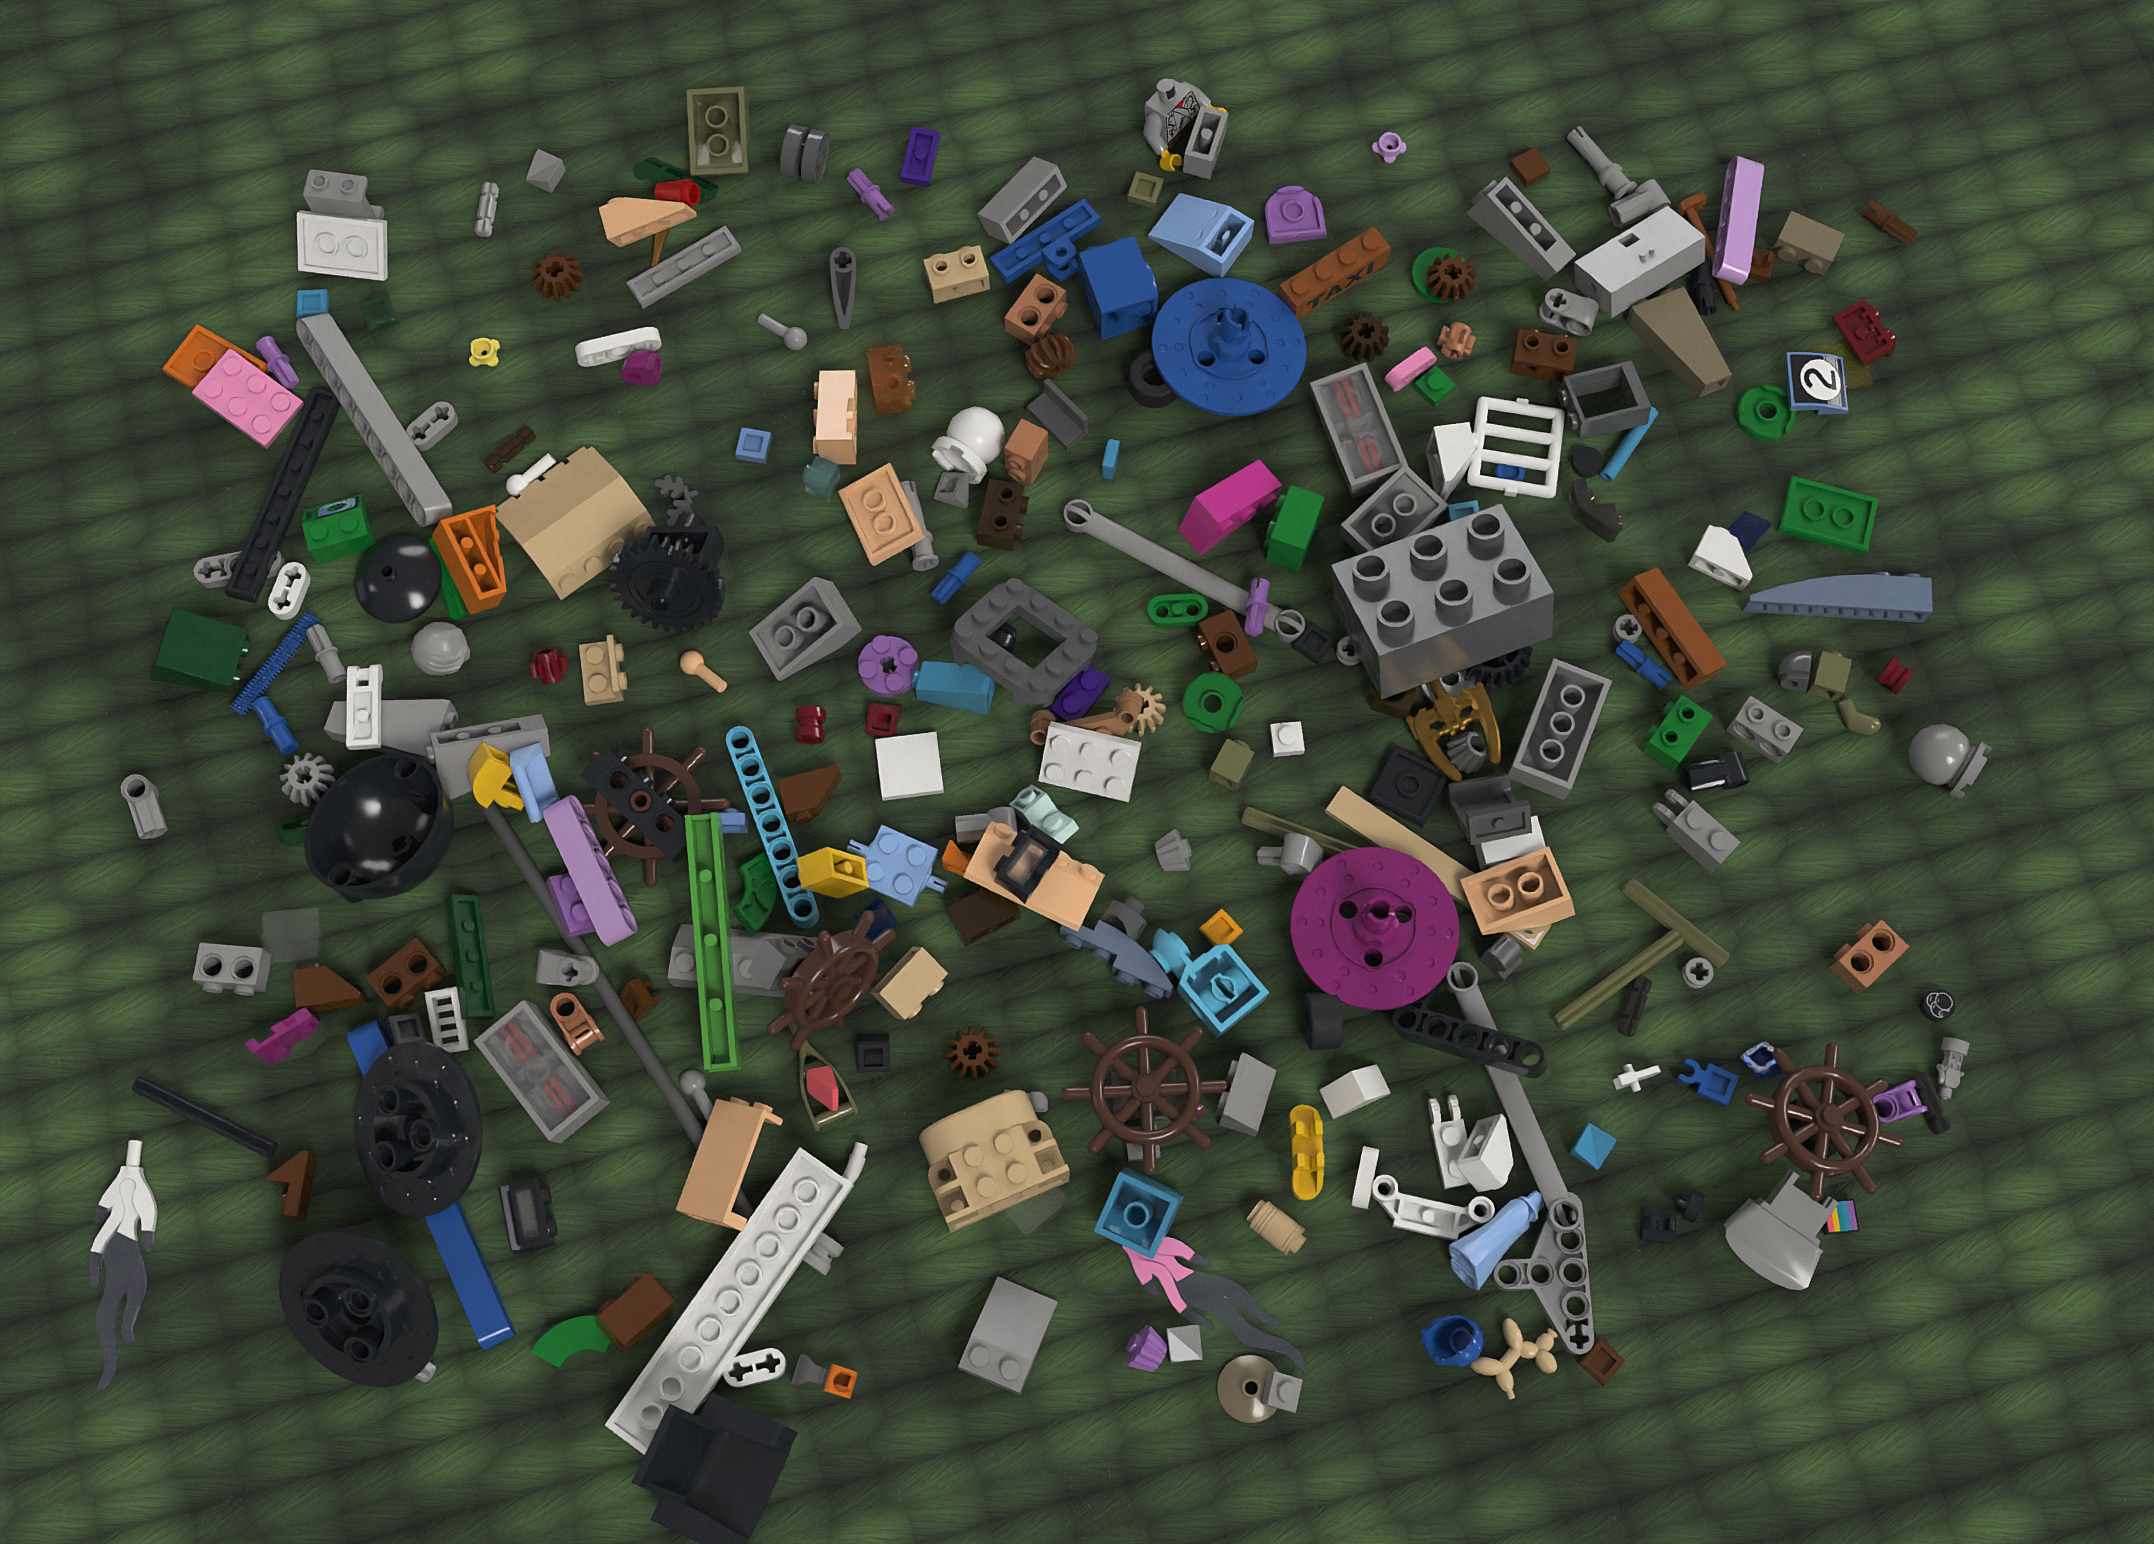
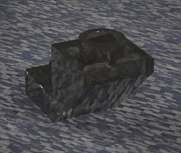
(1599, 519)

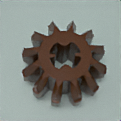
(557, 276)
(1450, 278)
(1050, 356)
(963, 1047)

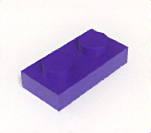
(920, 157)
(1080, 695)

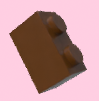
(634, 1312)

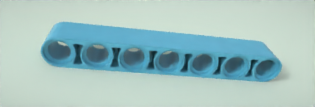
(768, 813)

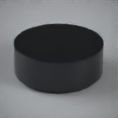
(1587, 462)

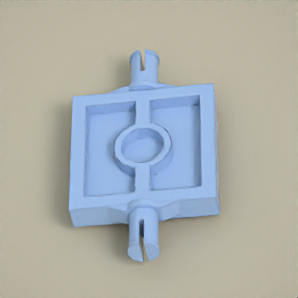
(898, 865)

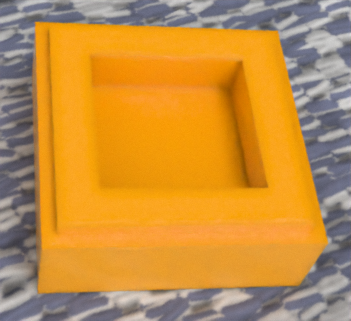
(1220, 929)

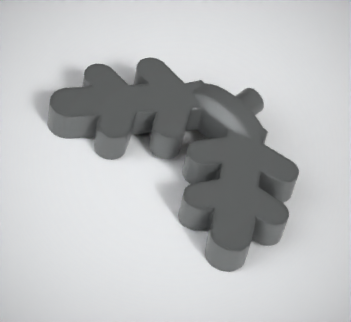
(666, 487)

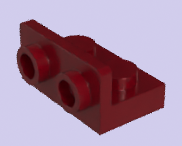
(1864, 332)

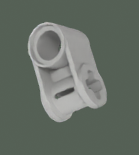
(1570, 311)
(565, 969)

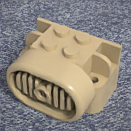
(990, 1158)

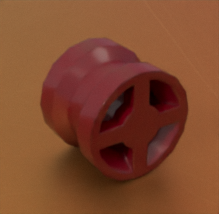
(1895, 675)

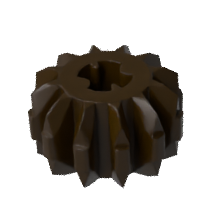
(1375, 337)

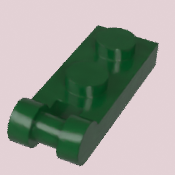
(663, 172)

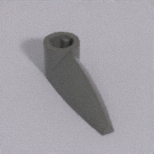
(843, 284)

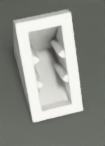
(1354, 1091)

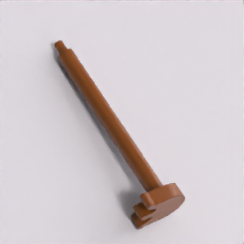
(1690, 207)

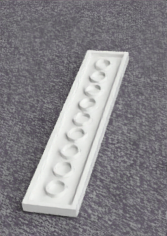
(732, 1298)

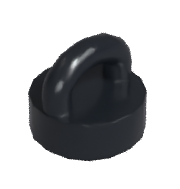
(1005, 640)
(1690, 1204)

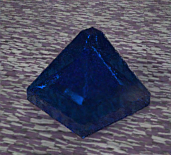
(1749, 529)
(883, 918)
(1760, 1060)

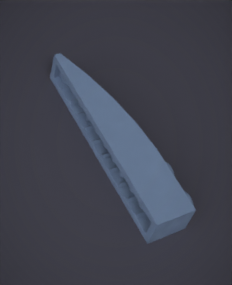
(1850, 596)

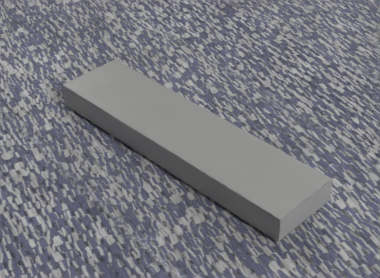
(683, 267)

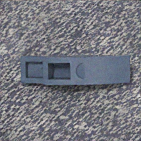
(1131, 960)

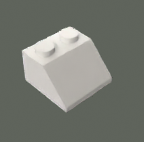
(1449, 456)

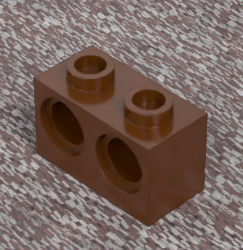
(401, 968)

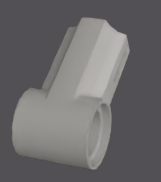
(1643, 202)
(145, 808)
(972, 827)

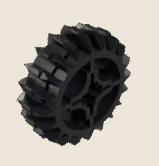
(1500, 669)

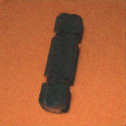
(1634, 1006)
(1929, 1098)

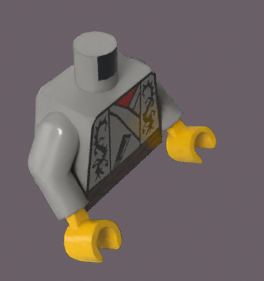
(1170, 116)

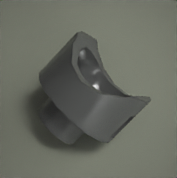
(1126, 917)

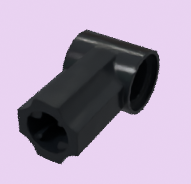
(1724, 771)

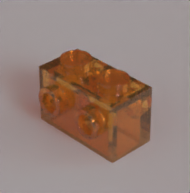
(889, 379)

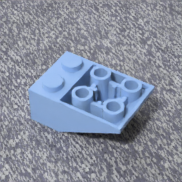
(1203, 233)

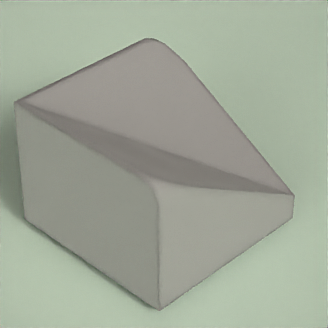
(545, 171)
(1184, 1344)

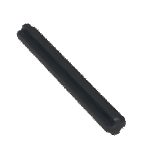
(204, 1117)

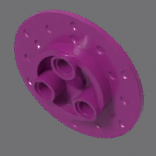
(1410, 954)

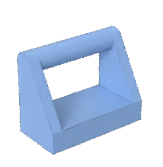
(533, 780)

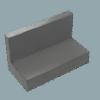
(1058, 416)

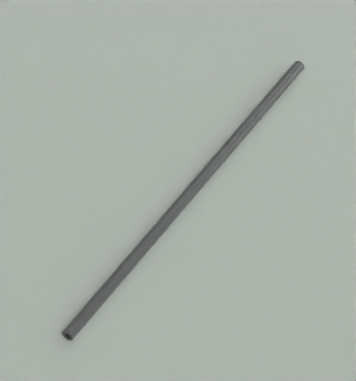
(605, 991)

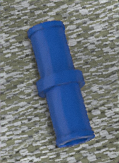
(275, 726)

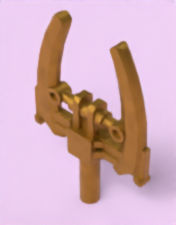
(1448, 710)

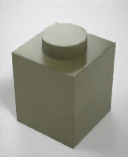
(1829, 676)
(1231, 764)

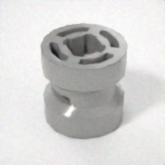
(822, 1252)

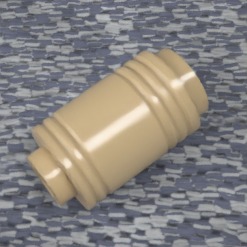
(1276, 1227)

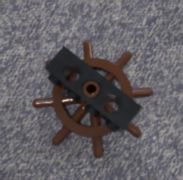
(643, 805)

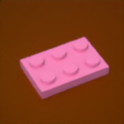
(248, 398)

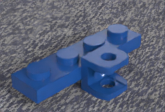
(1048, 244)

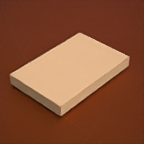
(881, 514)

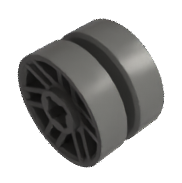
(804, 153)

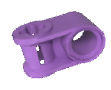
(1899, 1103)

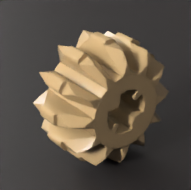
(1151, 710)

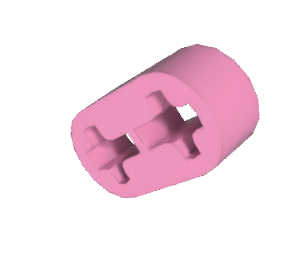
(1410, 369)

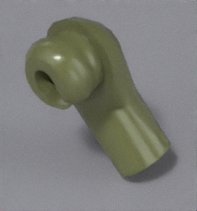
(1857, 721)

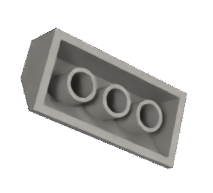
(745, 947)

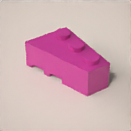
(1228, 506)

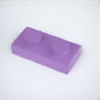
(569, 905)

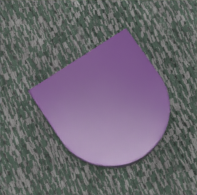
(1294, 216)

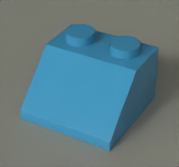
(1138, 1212)

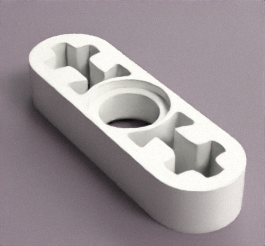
(617, 346)

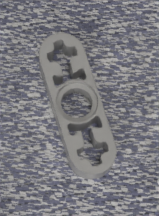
(217, 578)

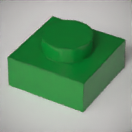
(1434, 386)

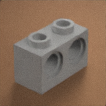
(1764, 730)
(234, 961)

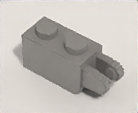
(1696, 831)

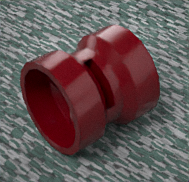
(810, 725)

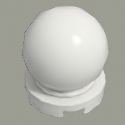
(971, 442)

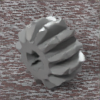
(310, 767)

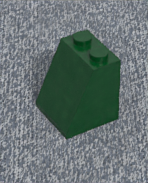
(200, 652)

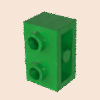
(1677, 733)

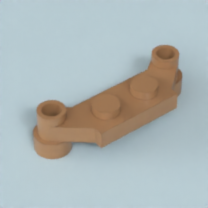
(1109, 723)

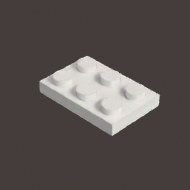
(342, 245)
(1089, 761)

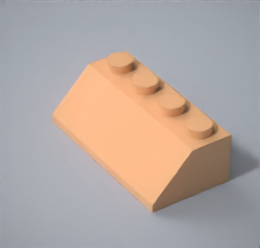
(1062, 893)

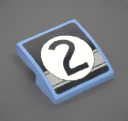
(1816, 382)

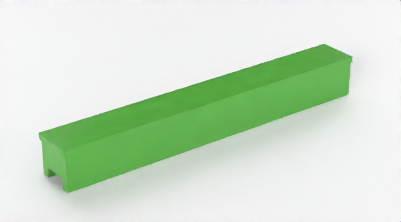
(712, 942)

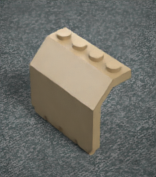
(575, 519)

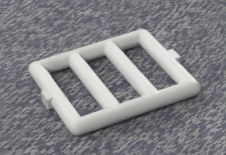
(1552, 439)

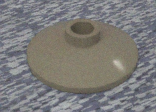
(1232, 1390)

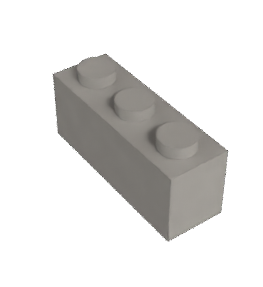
(1022, 200)

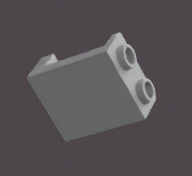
(339, 195)

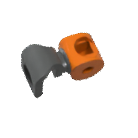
(834, 1379)

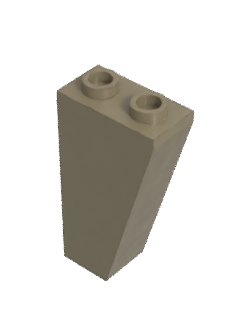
(1680, 339)

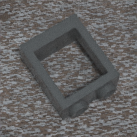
(1601, 379)

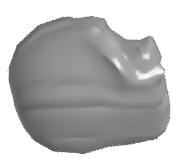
(439, 649)

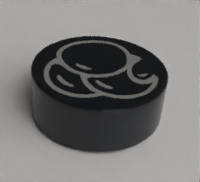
(1937, 1005)

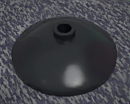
(409, 588)

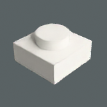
(1287, 739)

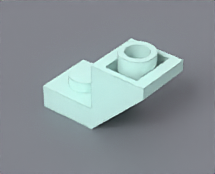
(1038, 809)

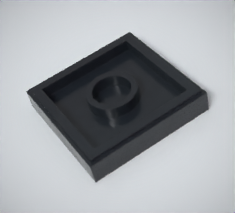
(1408, 787)

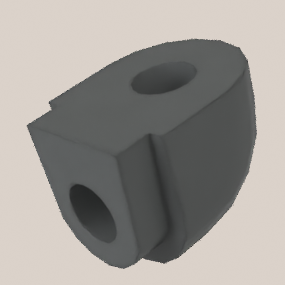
(1795, 670)

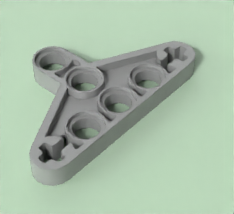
(1556, 1290)

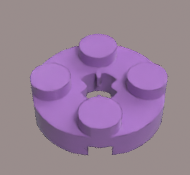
(882, 650)

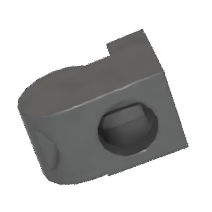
(1503, 957)

